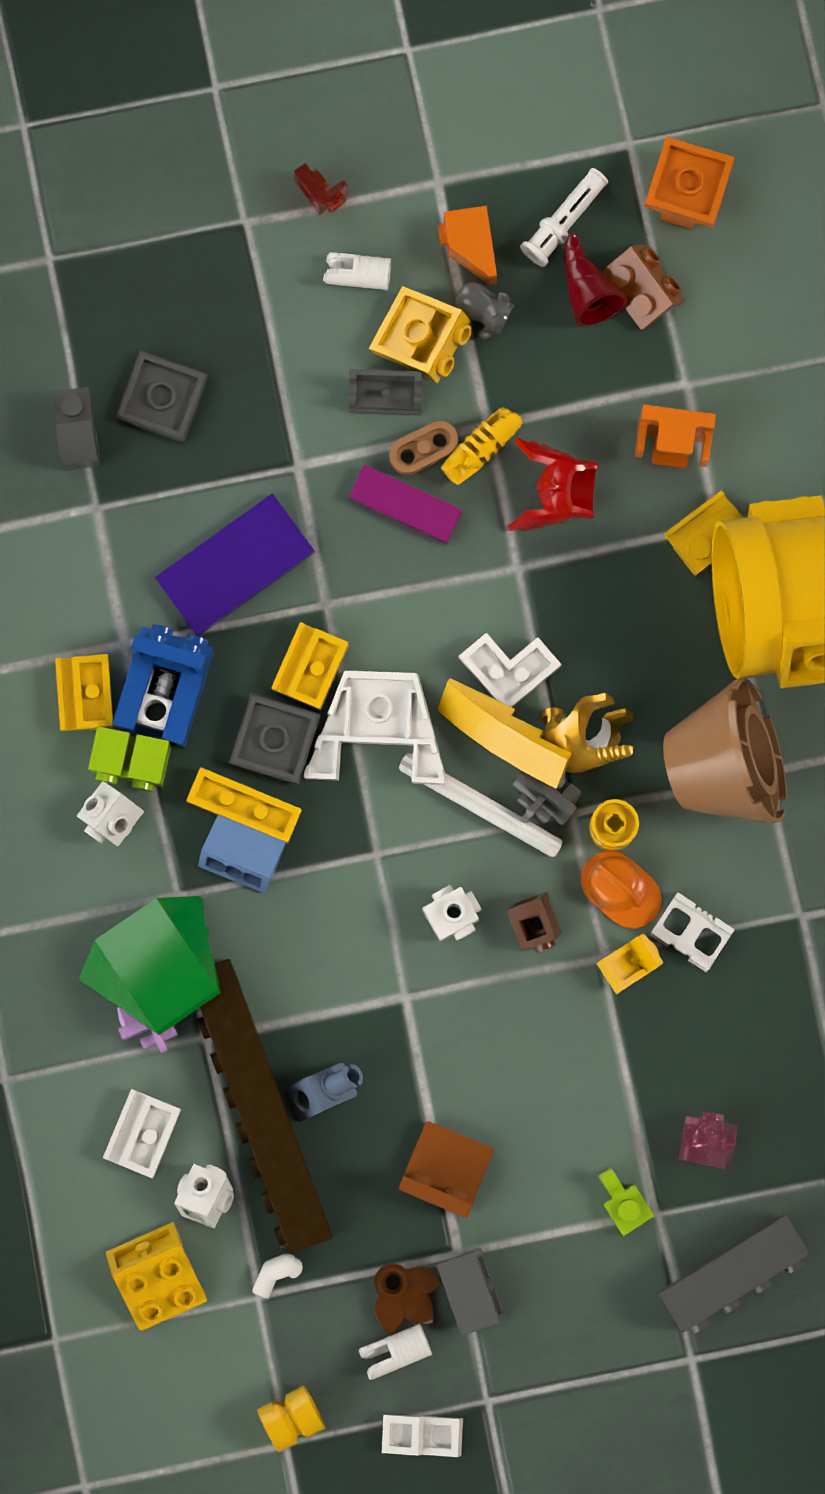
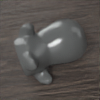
(484, 307)

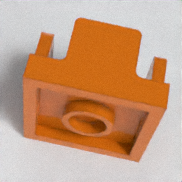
(688, 184)
(674, 435)

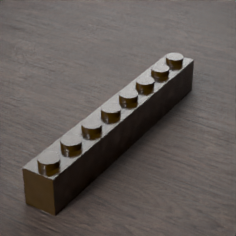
(262, 1115)

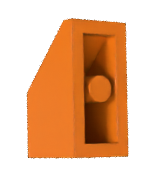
(470, 241)

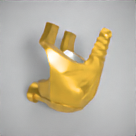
(571, 732)

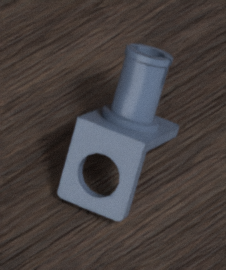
(325, 1089)

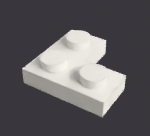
(506, 678)

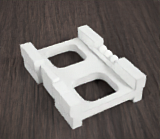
(685, 942)

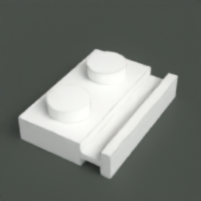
(142, 1133)

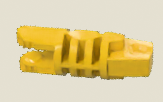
(481, 445)

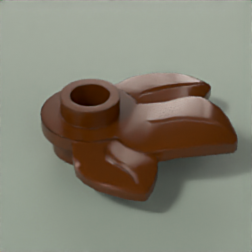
(408, 1300)

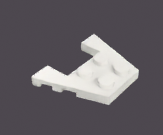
(383, 711)

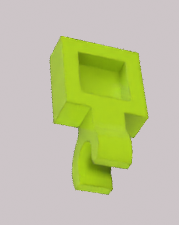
(626, 1205)

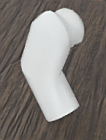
(276, 1269)

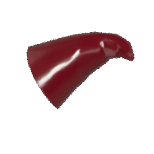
(589, 290)

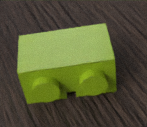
(129, 758)

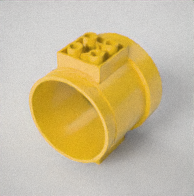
(772, 590)

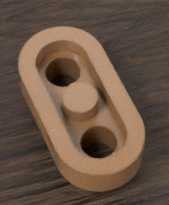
(422, 447)

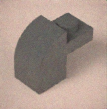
(76, 429)

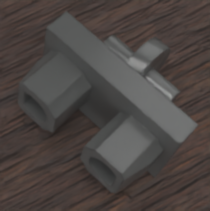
(545, 801)

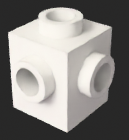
(109, 815)
(444, 925)
(204, 1195)

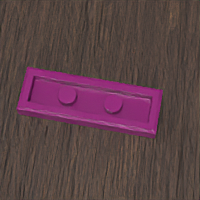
(405, 504)

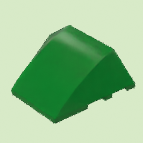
(156, 963)

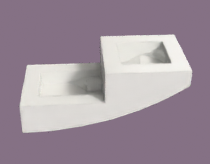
(422, 1435)

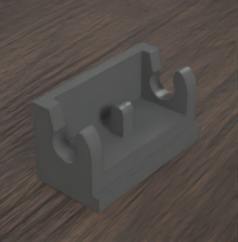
(385, 392)
(471, 1292)

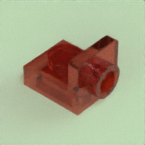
(313, 187)

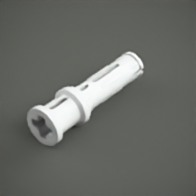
(556, 232)

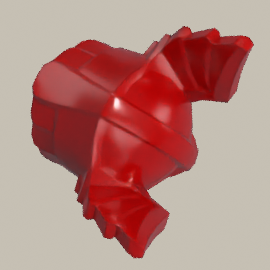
(563, 487)

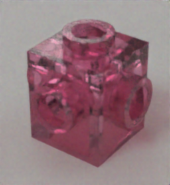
(708, 1141)

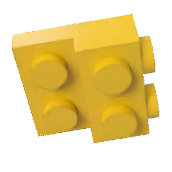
(421, 334)

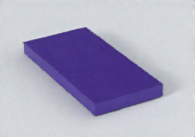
(234, 565)

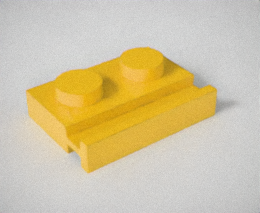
(694, 533)
(310, 666)
(84, 692)

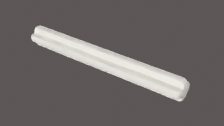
(492, 812)

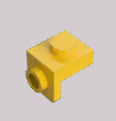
(630, 963)

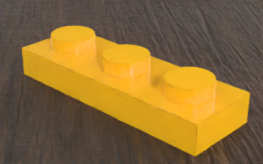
(244, 805)

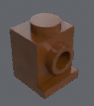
(528, 934)

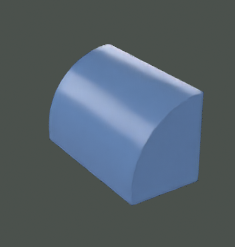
(241, 854)

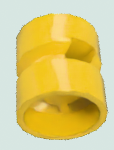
(613, 825)
(291, 1418)

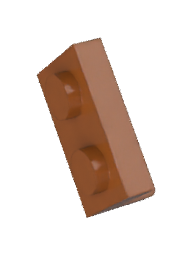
(645, 284)

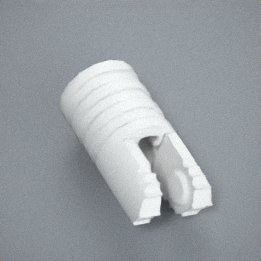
(358, 271)
(404, 1347)

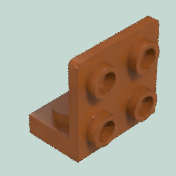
(446, 1169)

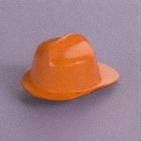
(621, 889)

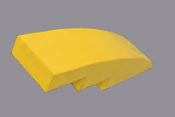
(507, 737)

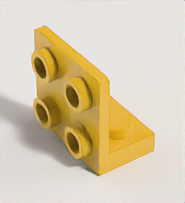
(155, 1276)

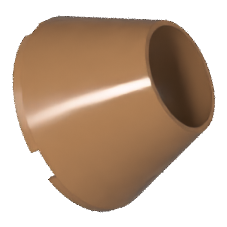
(728, 758)

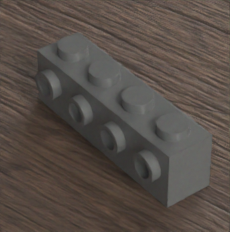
(734, 1273)

